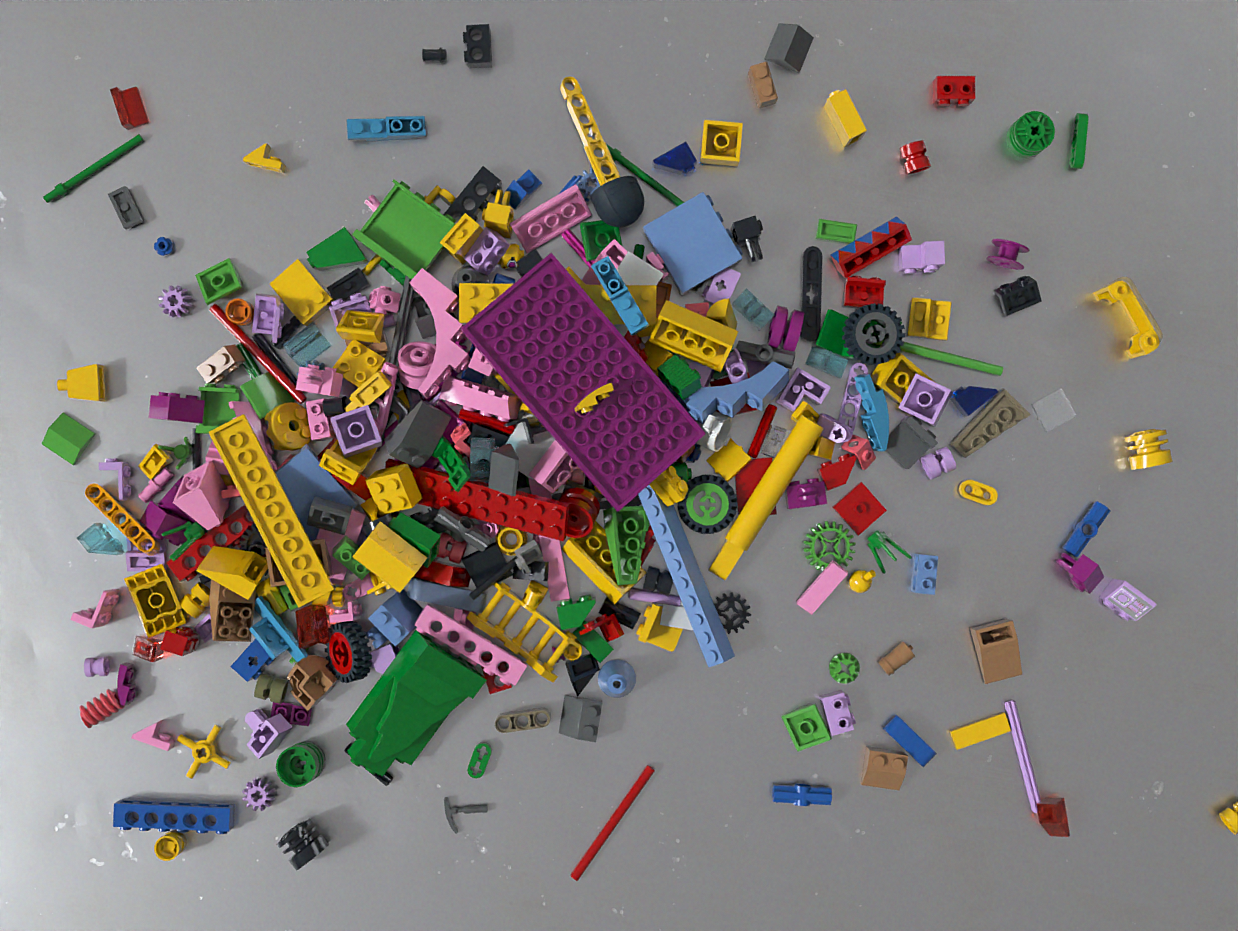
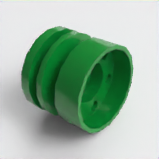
(1021, 140)
(290, 768)

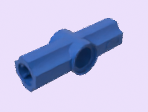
(1093, 519)
(801, 794)

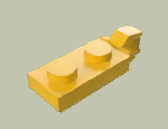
(369, 391)

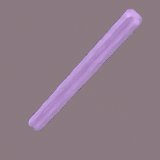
(1023, 754)

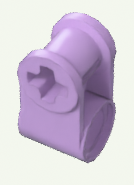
(735, 365)
(832, 428)

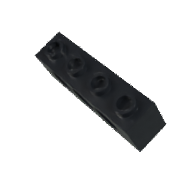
(483, 178)

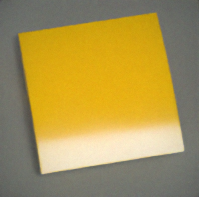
(929, 319)

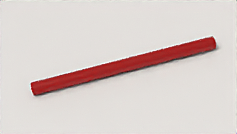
(258, 354)
(612, 823)

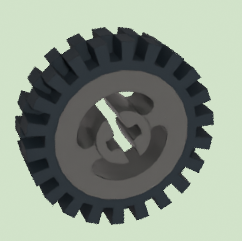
(889, 328)

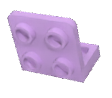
(267, 314)

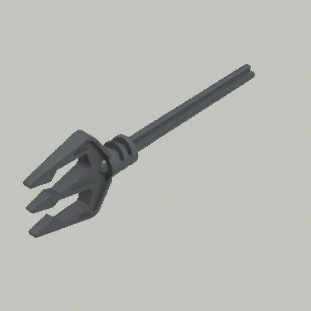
(397, 405)

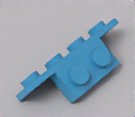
(273, 633)

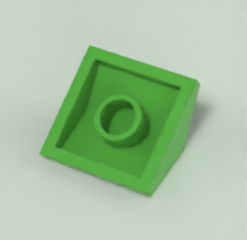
(218, 281)
(67, 438)
(806, 727)

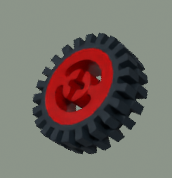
(348, 651)

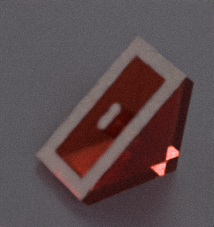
(147, 648)

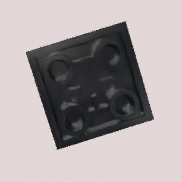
(485, 563)

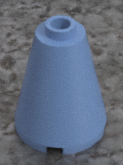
(616, 671)

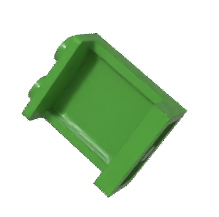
(216, 406)

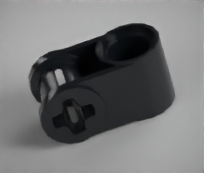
(334, 406)

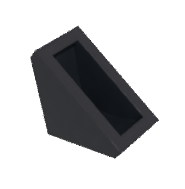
(581, 671)

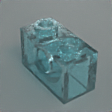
(752, 309)
(481, 449)

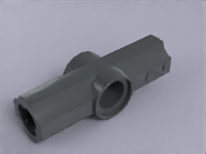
(753, 351)
(462, 528)

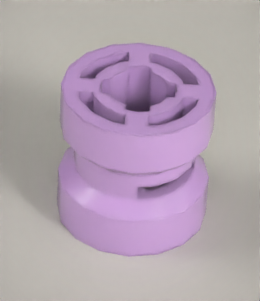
(99, 666)

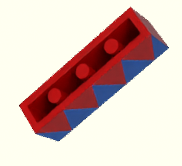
(871, 247)

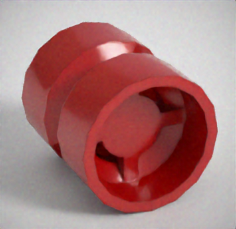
(915, 157)

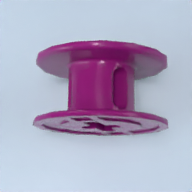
(1007, 254)

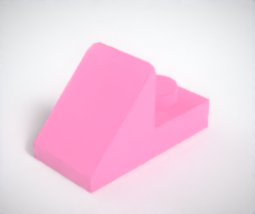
(150, 736)

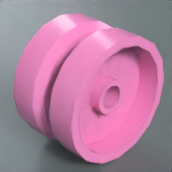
(415, 362)

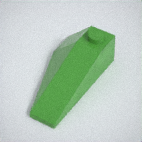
(625, 539)

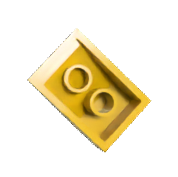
(302, 293)
(896, 377)

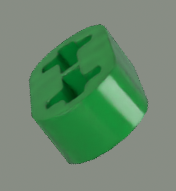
(475, 757)

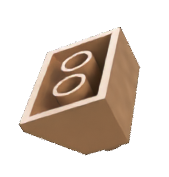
(321, 549)

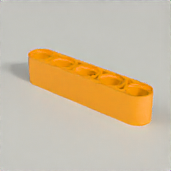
(116, 513)

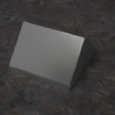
(789, 46)
(504, 470)
(329, 515)

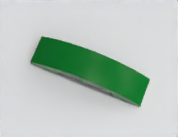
(452, 462)

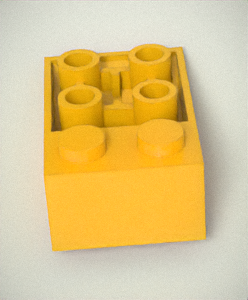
(234, 569)

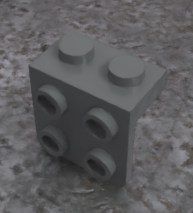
(910, 442)

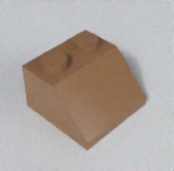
(884, 768)

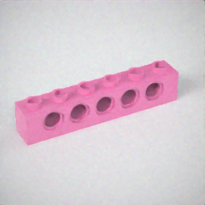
(509, 676)

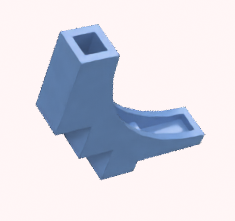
(729, 399)

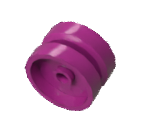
(784, 328)

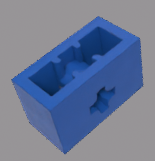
(244, 664)

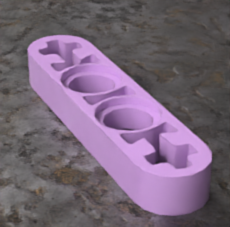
(848, 398)

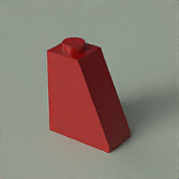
(445, 574)

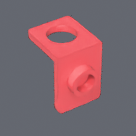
(862, 451)

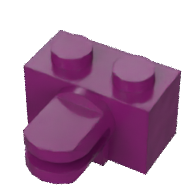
(805, 494)
(1083, 573)

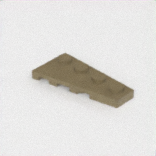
(996, 417)

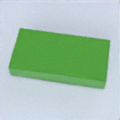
(836, 231)

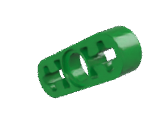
(1079, 141)

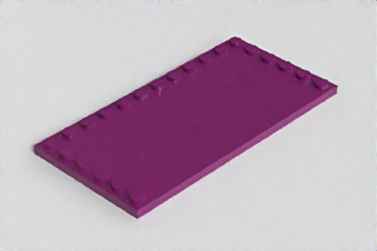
(558, 350)

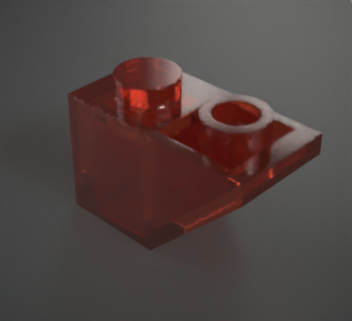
(1053, 816)

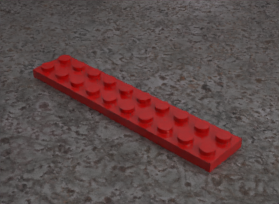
(477, 501)

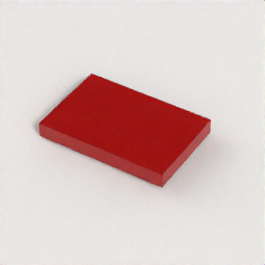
(748, 479)

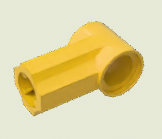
(273, 596)

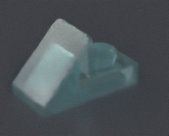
(826, 362)

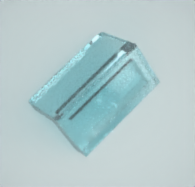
(306, 345)

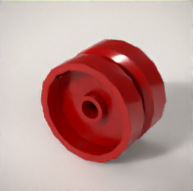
(582, 511)

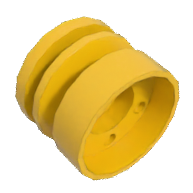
(1148, 449)

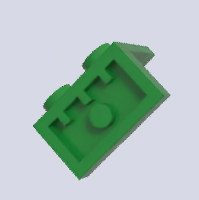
(831, 333)

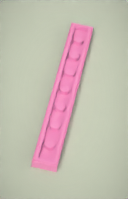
(552, 553)

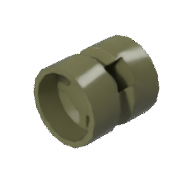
(271, 688)

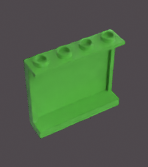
(406, 230)

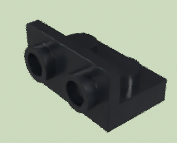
(1018, 295)

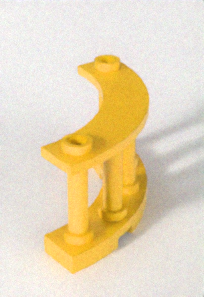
(515, 644)

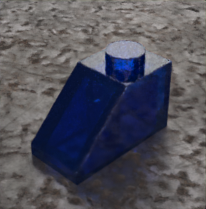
(676, 160)
(971, 398)

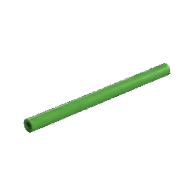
(949, 358)

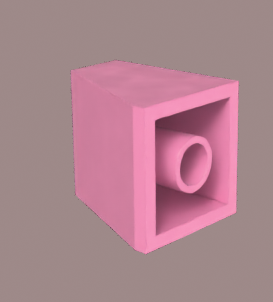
(201, 496)

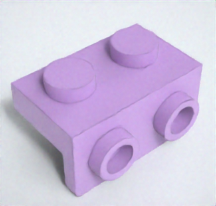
(356, 303)

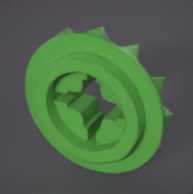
(846, 659)

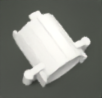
(717, 431)

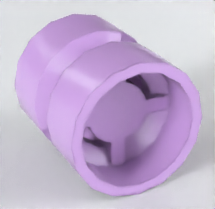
(937, 463)

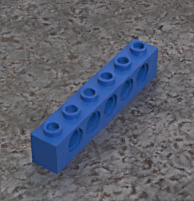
(124, 820)

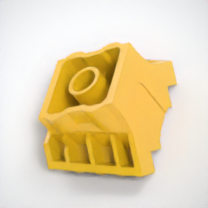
(155, 600)

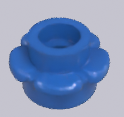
(168, 246)

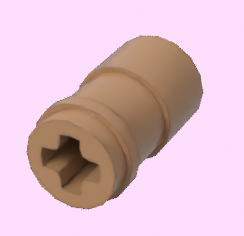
(899, 656)

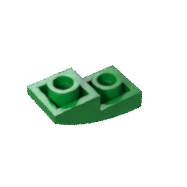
(593, 643)

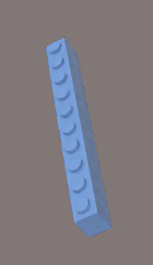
(687, 578)

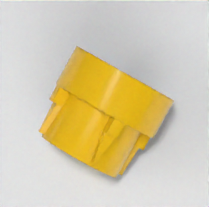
(505, 547)

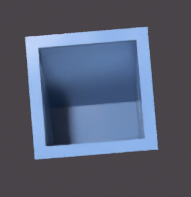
(397, 617)

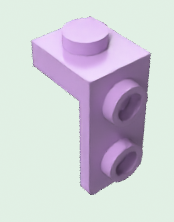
(123, 473)

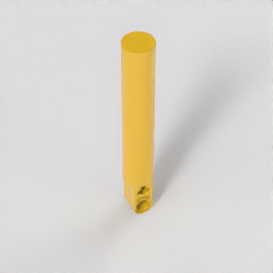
(766, 495)

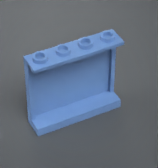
(693, 242)
(304, 480)

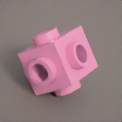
(384, 300)

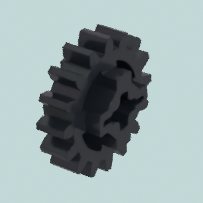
(731, 604)

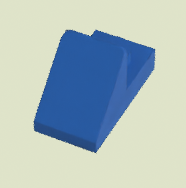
(523, 189)

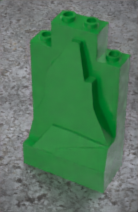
(409, 704)

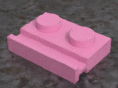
(657, 262)

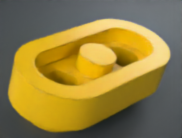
(977, 492)

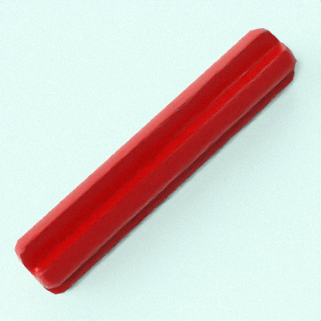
(485, 421)
(762, 431)

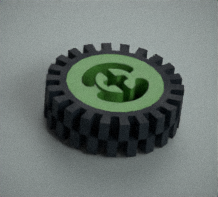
(706, 524)

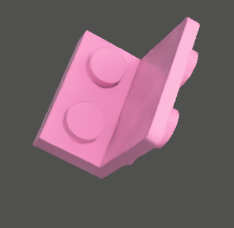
(100, 616)

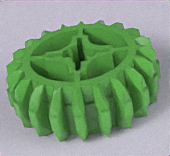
(836, 540)

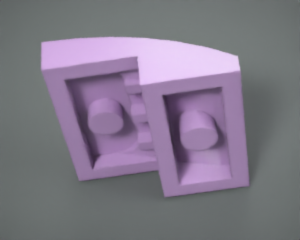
(139, 561)

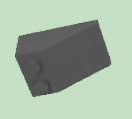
(417, 434)

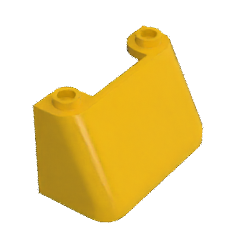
(1148, 332)

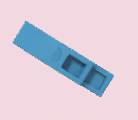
(386, 129)
(619, 295)
(877, 417)

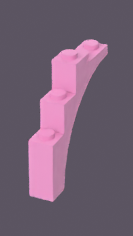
(447, 354)

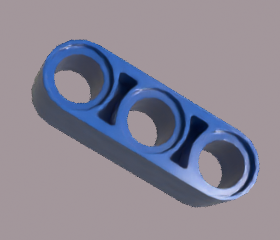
(909, 741)

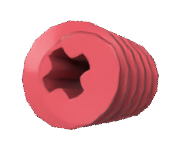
(100, 709)

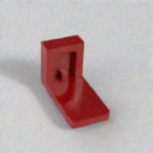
(608, 625)

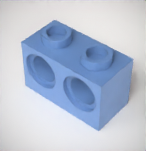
(924, 574)

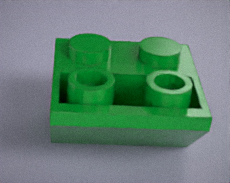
(573, 613)

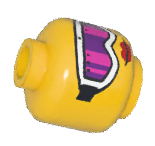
(510, 258)

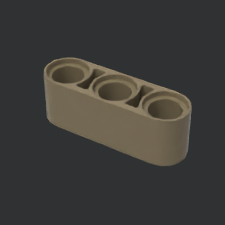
(514, 725)

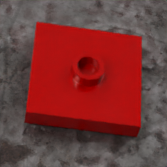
(859, 508)

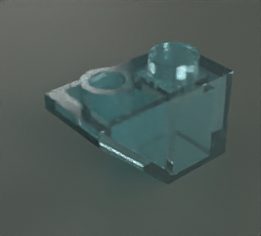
(99, 541)

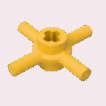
(197, 752)

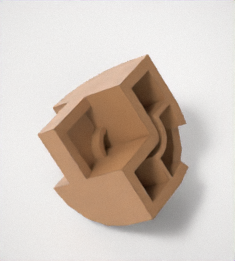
(311, 680)

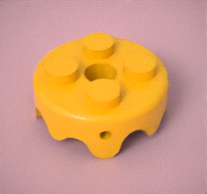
(279, 429)

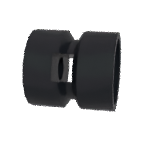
(658, 581)

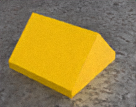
(361, 326)

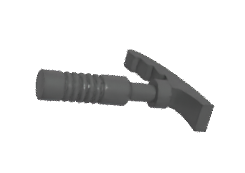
(466, 810)

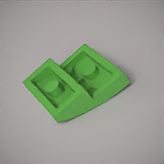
(265, 394)

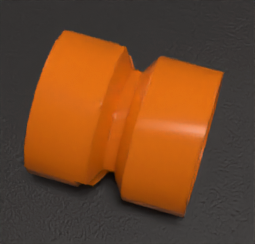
(240, 312)

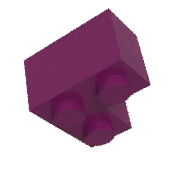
(172, 407)
(160, 520)

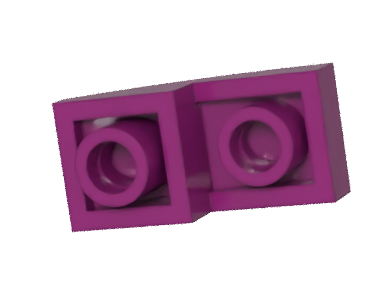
(125, 690)
(292, 712)

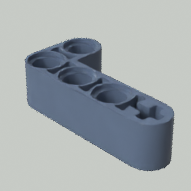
(444, 595)

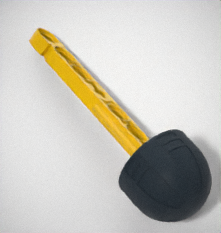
(618, 198)

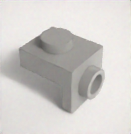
(527, 555)

